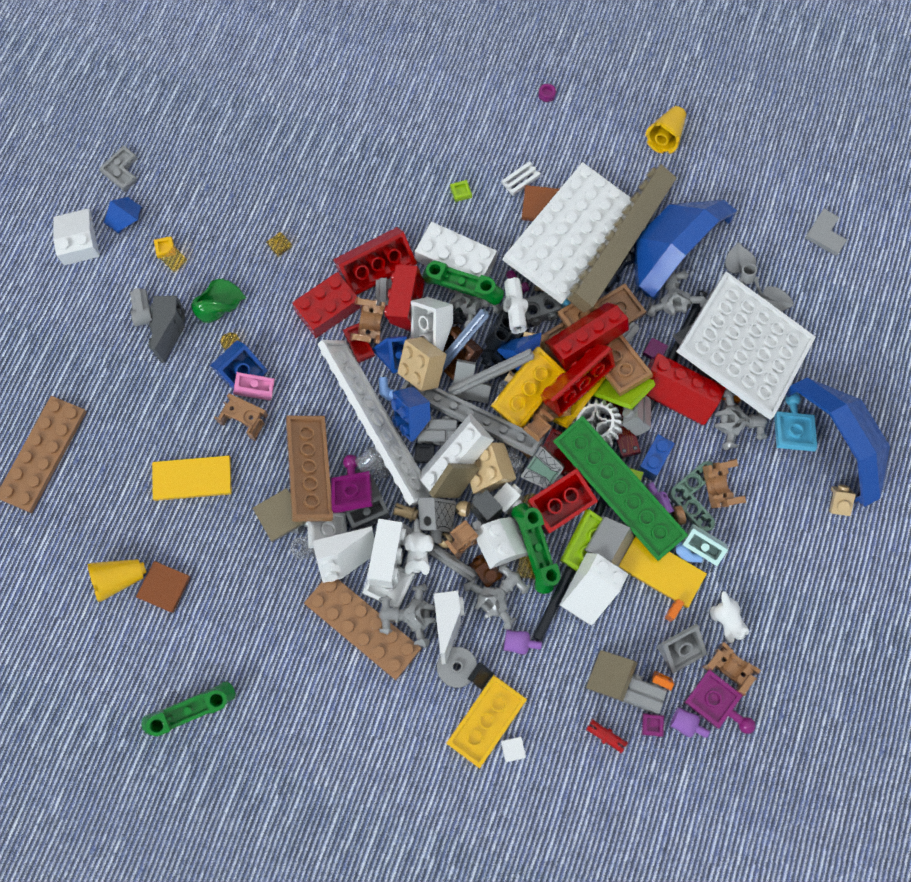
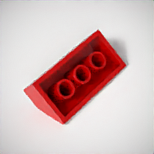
(374, 260)
(595, 328)
(578, 379)
(684, 389)

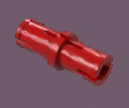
(606, 736)

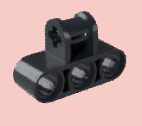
(500, 332)

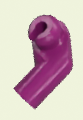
(511, 274)

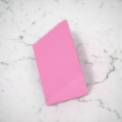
(253, 386)

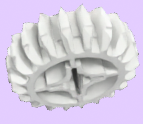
(612, 425)

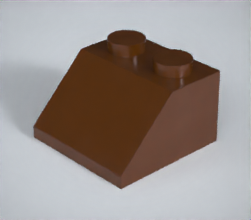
(470, 351)

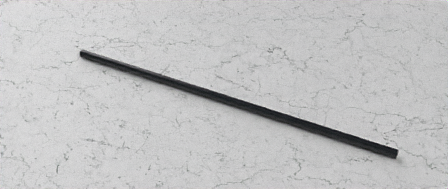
(601, 505)

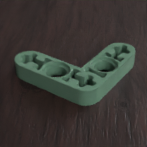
(688, 492)

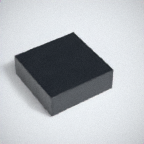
(424, 452)
(480, 675)

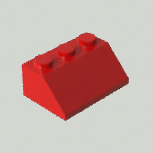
(406, 286)
(563, 500)

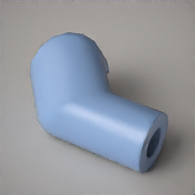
(384, 390)
(685, 554)

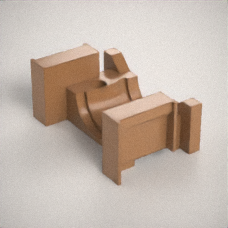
(369, 321)
(243, 412)
(538, 427)
(718, 486)
(464, 539)
(733, 667)

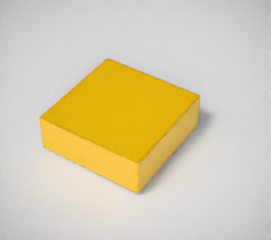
(163, 245)

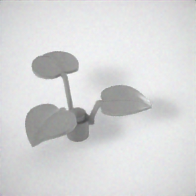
(743, 261)

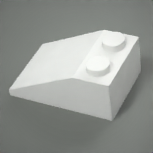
(75, 237)
(431, 320)
(501, 541)
(343, 553)
(593, 587)
(449, 610)

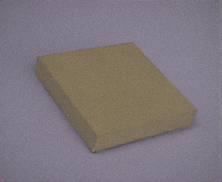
(453, 480)
(276, 515)
(611, 675)

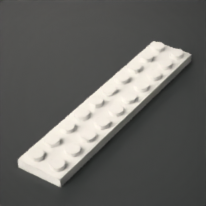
(375, 420)

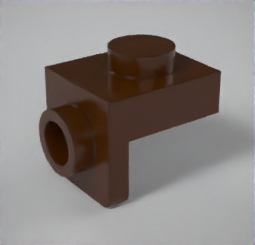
(485, 574)

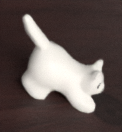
(417, 546)
(729, 616)

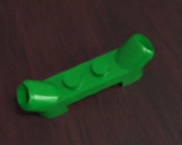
(480, 287)
(530, 523)
(188, 709)

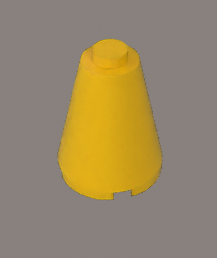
(666, 131)
(114, 576)

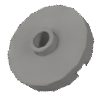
(458, 678)

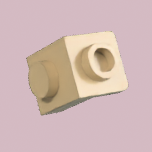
(842, 500)

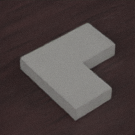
(116, 168)
(823, 236)
(464, 370)

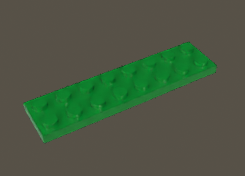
(620, 488)

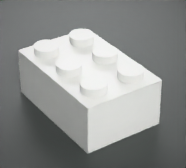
(386, 554)

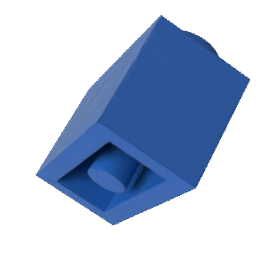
(656, 457)

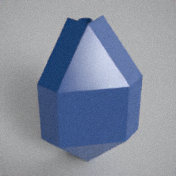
(671, 238)
(858, 431)

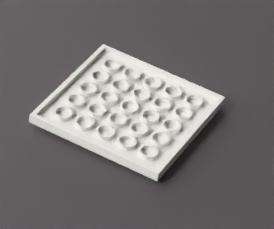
(746, 345)

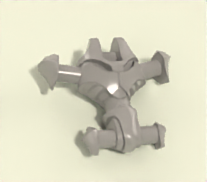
(676, 299)
(470, 305)
(734, 420)
(494, 599)
(415, 615)

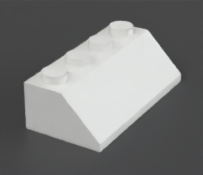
(462, 448)

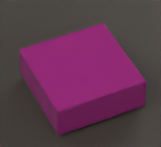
(655, 347)
(652, 725)

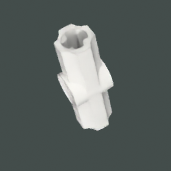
(515, 305)

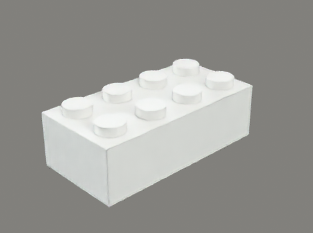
(455, 250)

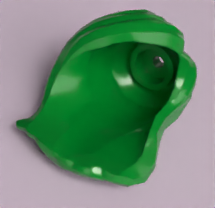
(216, 300)

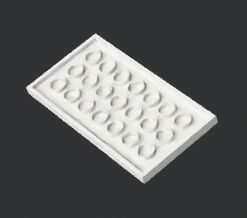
(567, 232)

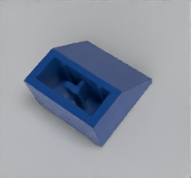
(410, 412)

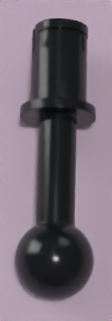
(629, 259)

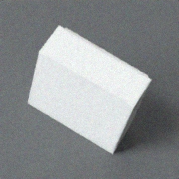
(513, 749)

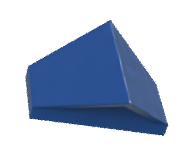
(122, 213)
(520, 345)
(390, 351)

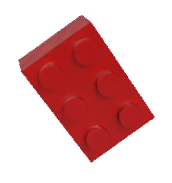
(326, 305)

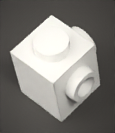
(509, 497)

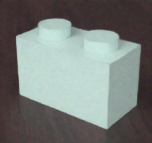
(705, 544)

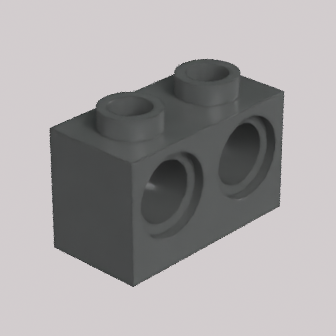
(537, 304)
(486, 507)

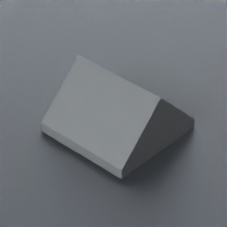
(611, 540)
(683, 648)

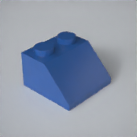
(237, 359)

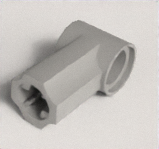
(382, 288)
(141, 310)

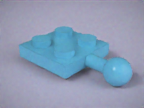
(795, 429)

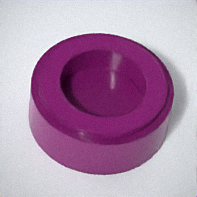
(547, 92)

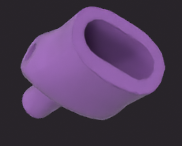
(661, 497)
(519, 642)
(687, 723)

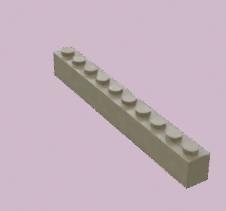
(621, 238)

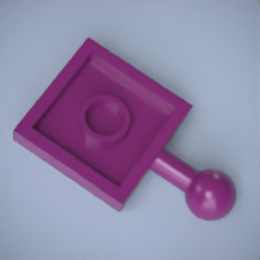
(351, 490)
(715, 702)

